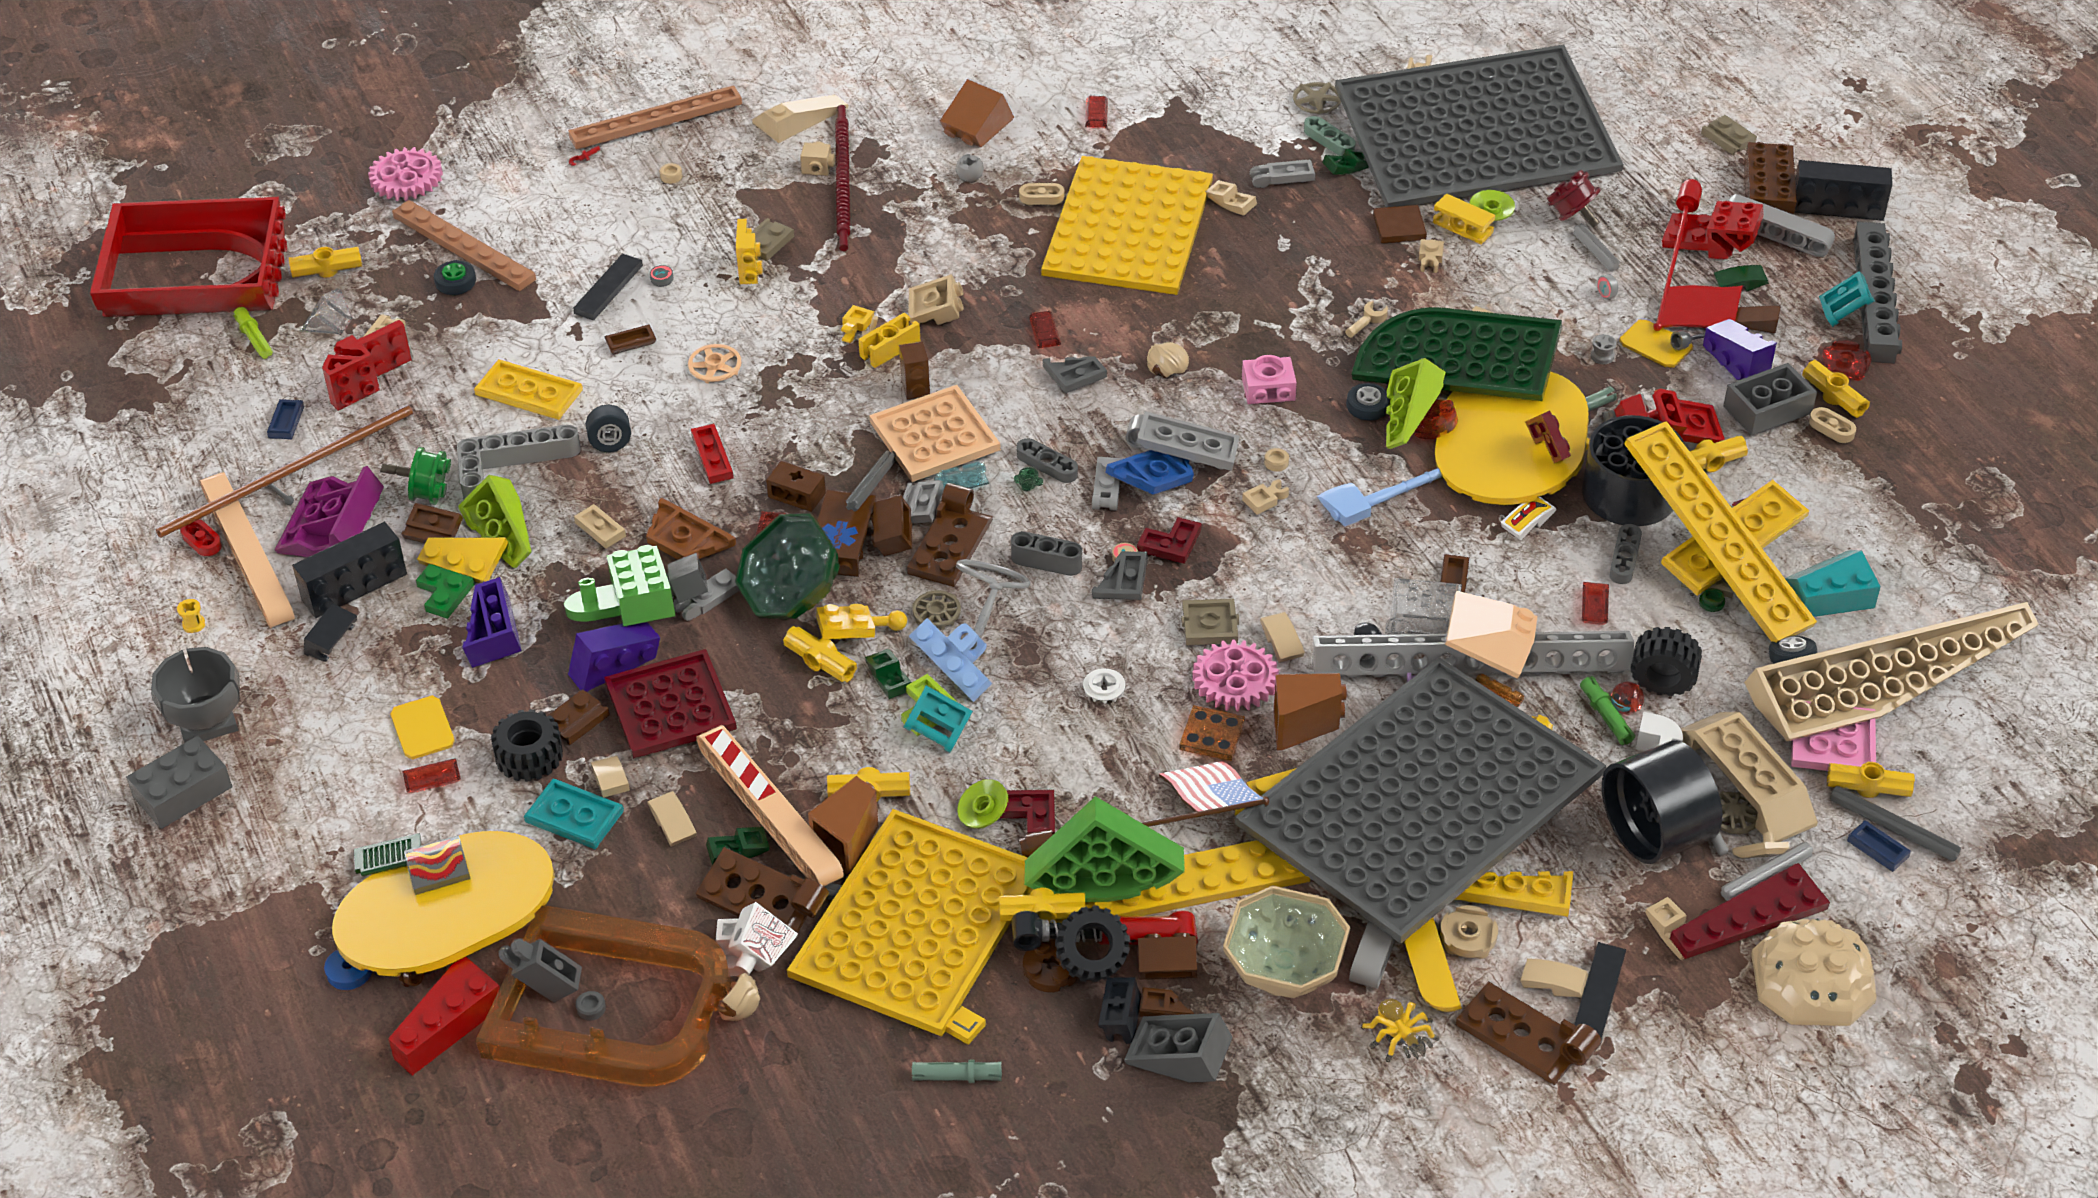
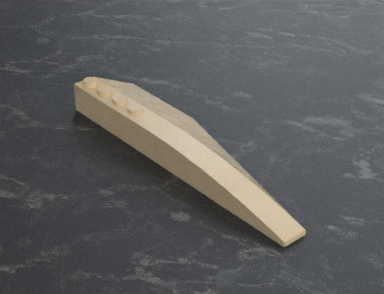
(1877, 672)

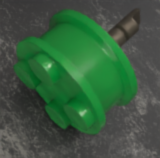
(425, 475)

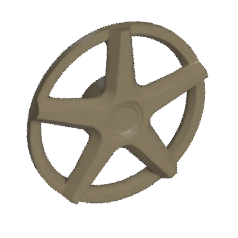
(1316, 97)

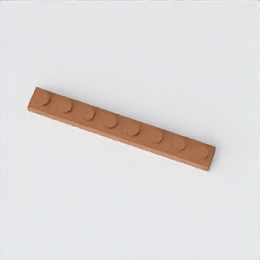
(654, 117)
(464, 245)

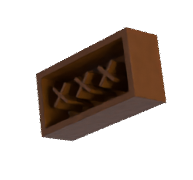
(1770, 175)

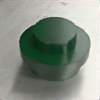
(1712, 600)

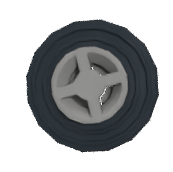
(1367, 401)
(1791, 648)

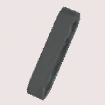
(1060, 468)
(1619, 560)

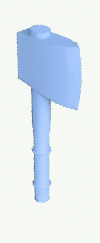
(1350, 506)

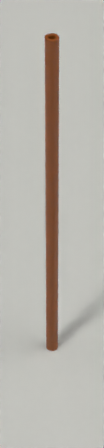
(283, 472)

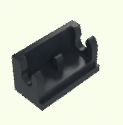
(328, 632)
(1120, 1008)

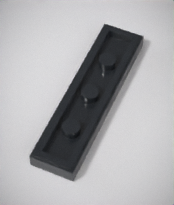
(608, 286)
(1600, 987)

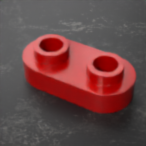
(201, 538)

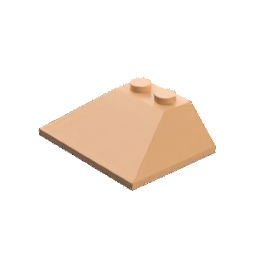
(1491, 632)

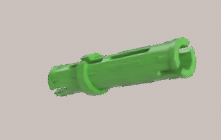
(1601, 702)

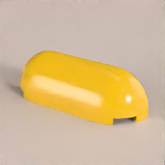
(1432, 968)

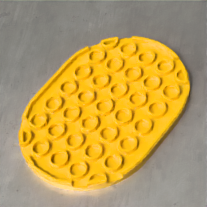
(1494, 453)
(396, 932)

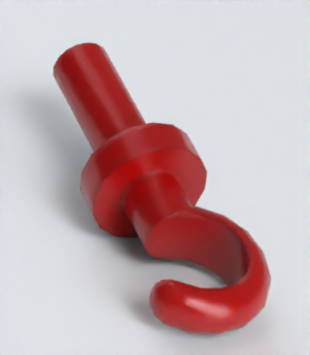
(585, 155)

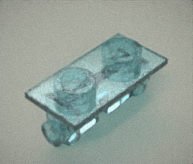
(970, 477)

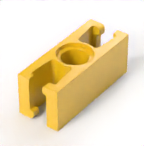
(1463, 218)
(884, 341)

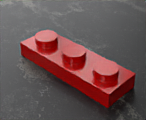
(712, 453)

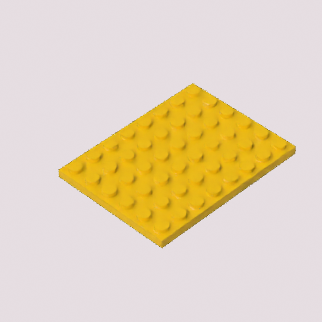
(1128, 225)
(912, 922)

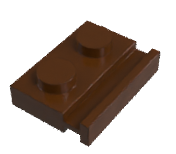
(431, 522)
(578, 716)

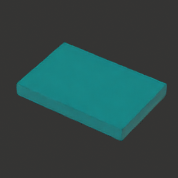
(574, 813)

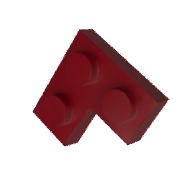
(1546, 429)
(1173, 545)
(1034, 805)

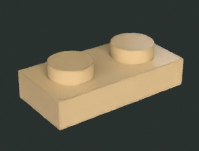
(600, 526)

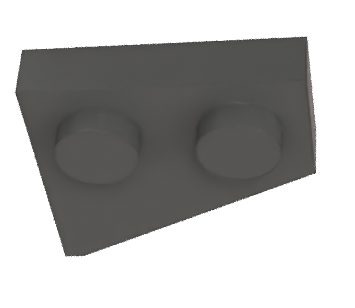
(1075, 372)
(1123, 578)

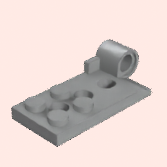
(1183, 440)

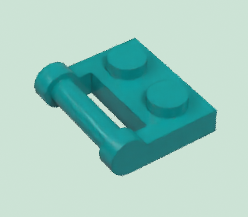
(1844, 293)
(941, 711)

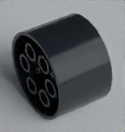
(1614, 480)
(1661, 801)

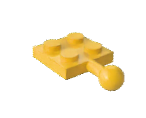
(855, 621)

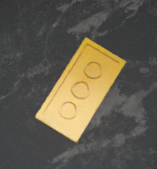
(528, 389)

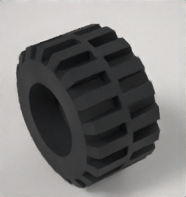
(1666, 661)
(531, 760)
(1106, 923)

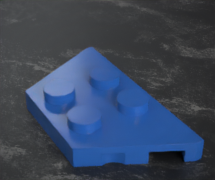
(1152, 471)

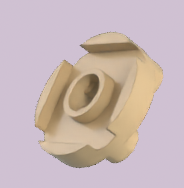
(1466, 945)

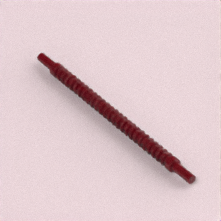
(842, 177)

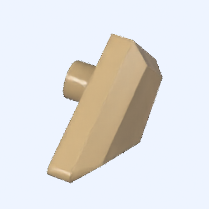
(1767, 848)

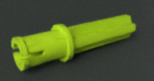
(250, 327)

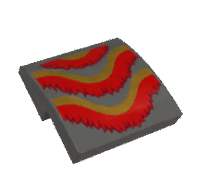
(437, 865)

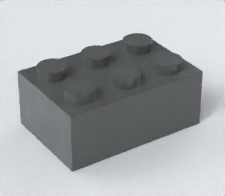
(1769, 399)
(179, 782)

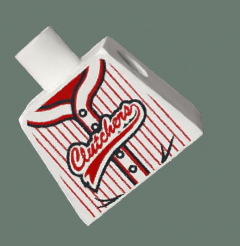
(759, 939)

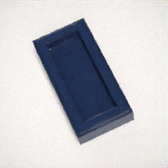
(285, 419)
(1879, 846)

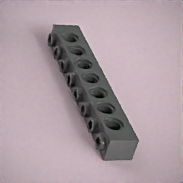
(1880, 317)

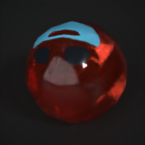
(1627, 697)

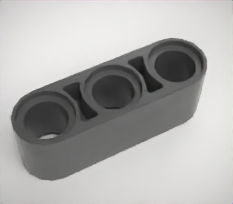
(1046, 553)

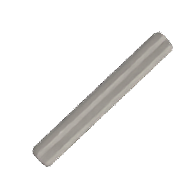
(1770, 868)

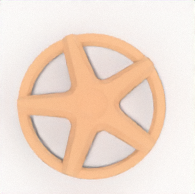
(714, 362)

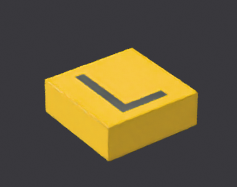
(965, 1025)

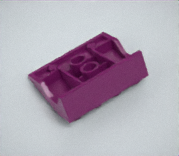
(330, 513)

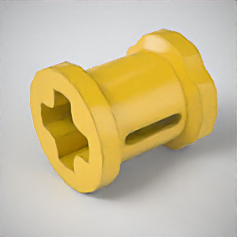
(191, 616)

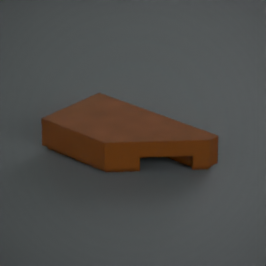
(1161, 1003)

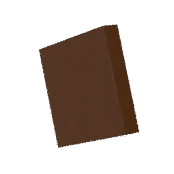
(1399, 224)

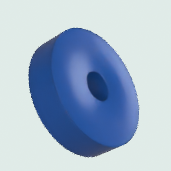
(341, 977)

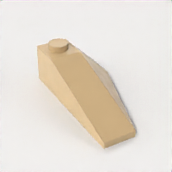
(796, 116)

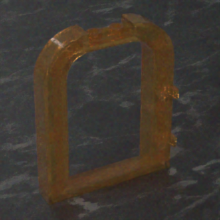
(593, 1053)

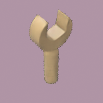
(1369, 316)

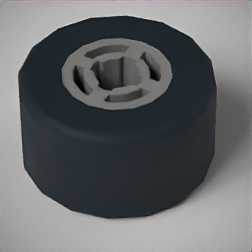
(608, 428)

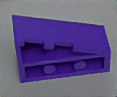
(1738, 349)
(492, 625)
(611, 651)

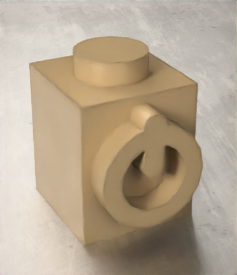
(816, 158)

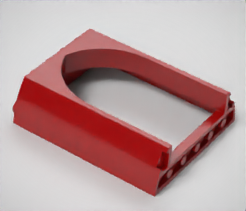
(233, 224)

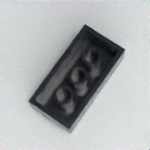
(1842, 190)
(350, 569)

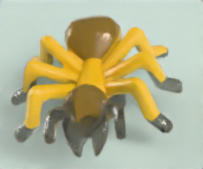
(1399, 1029)

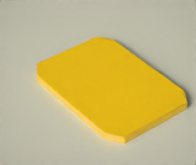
(1653, 344)
(422, 727)

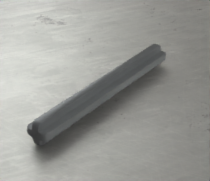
(870, 481)
(1895, 823)

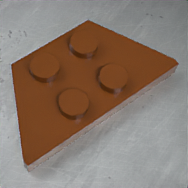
(684, 534)

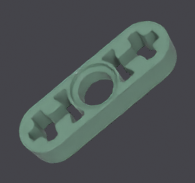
(1319, 128)

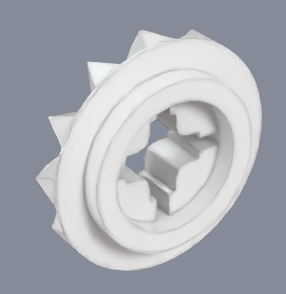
(1113, 680)

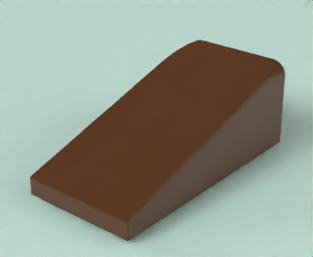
(1759, 317)

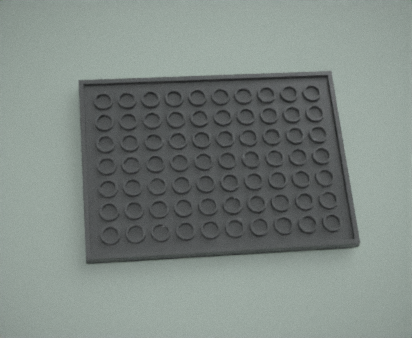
(1477, 126)
(1420, 798)

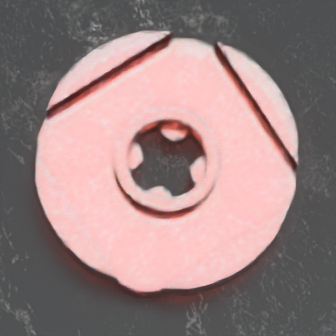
(1857, 360)
(1443, 418)

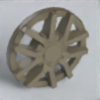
(937, 608)
(1737, 813)

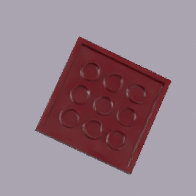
(669, 702)

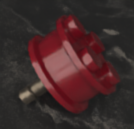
(1574, 197)

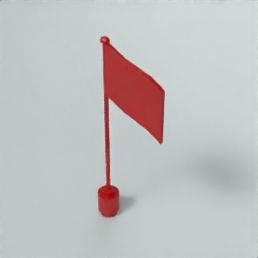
(1694, 304)

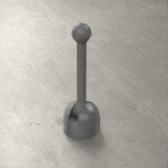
(1682, 339)

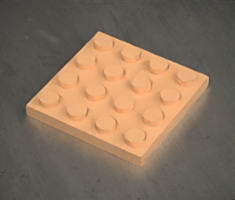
(934, 433)

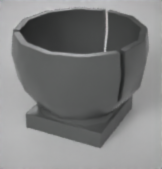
(198, 700)

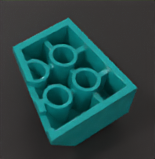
(1837, 585)

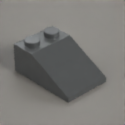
(1181, 1046)

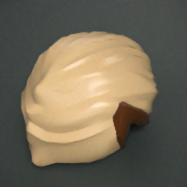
(1167, 359)
(741, 1000)

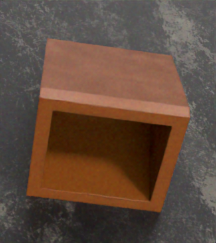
(976, 114)
(1307, 707)
(847, 821)

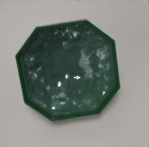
(787, 567)

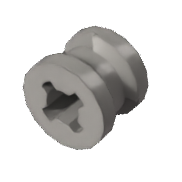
(1603, 349)

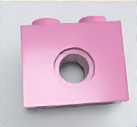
(1268, 379)

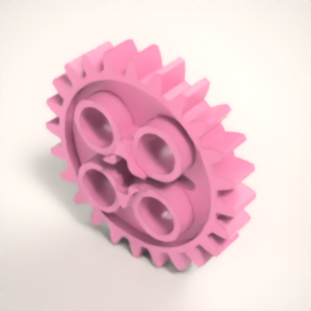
(405, 174)
(1235, 675)

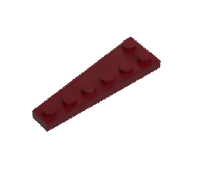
(1778, 899)

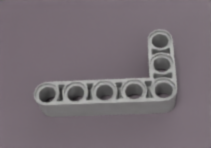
(513, 449)

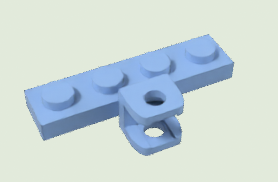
(954, 655)

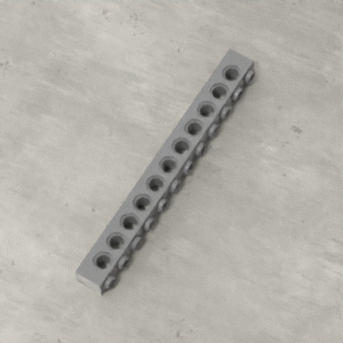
(1433, 646)

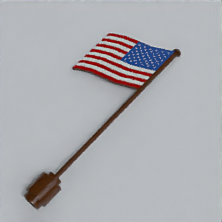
(1202, 788)

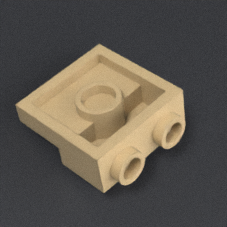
(936, 301)

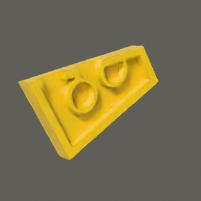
(464, 555)

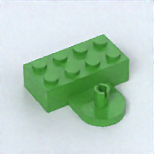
(636, 591)

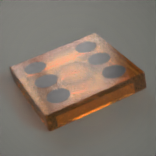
(1212, 733)

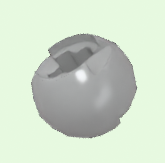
(969, 168)

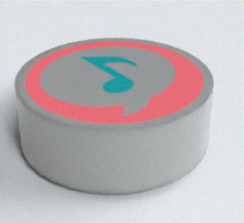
(1607, 286)

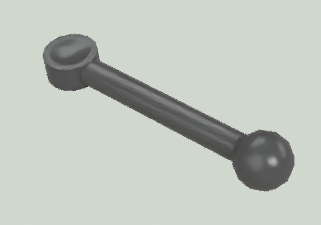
(289, 500)

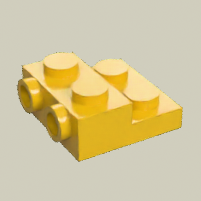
(747, 254)

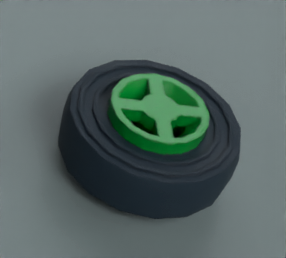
(455, 277)

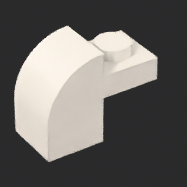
(1657, 730)

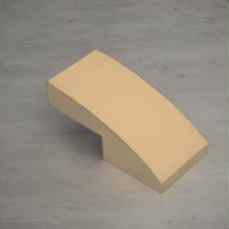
(1228, 197)
(1283, 637)
(610, 776)
(672, 818)
(1665, 918)
(1559, 977)

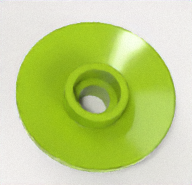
(1494, 202)
(982, 804)

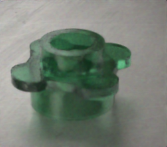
(1028, 479)

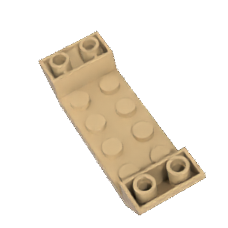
(1756, 772)

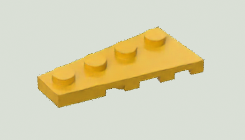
(1528, 893)

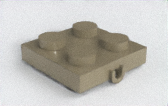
(1209, 621)

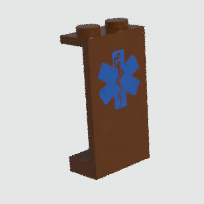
(846, 528)

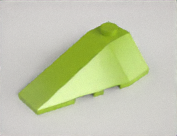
(1411, 395)
(497, 512)

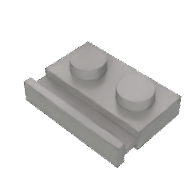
(923, 500)

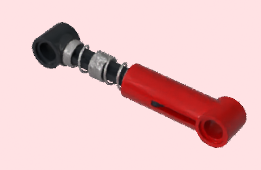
(1031, 930)

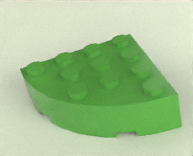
(1104, 856)

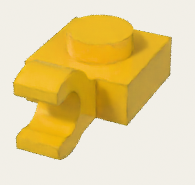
(855, 319)

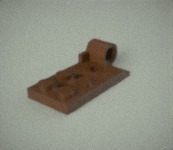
(952, 511)
(804, 895)
(1570, 1042)

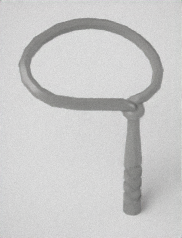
(987, 608)

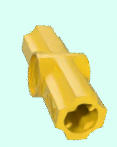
(325, 262)
(1835, 388)
(1714, 455)
(820, 654)
(1870, 779)
(884, 783)
(1043, 902)

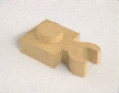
(1431, 254)
(1263, 498)

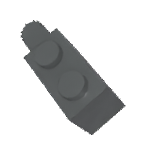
(687, 578)
(542, 968)

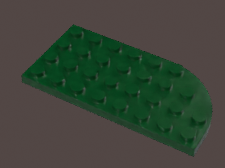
(1475, 348)

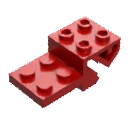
(1727, 228)
(358, 363)
(1689, 419)

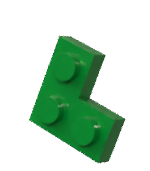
(447, 587)

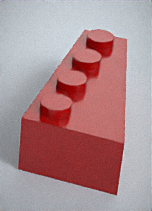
(444, 1015)

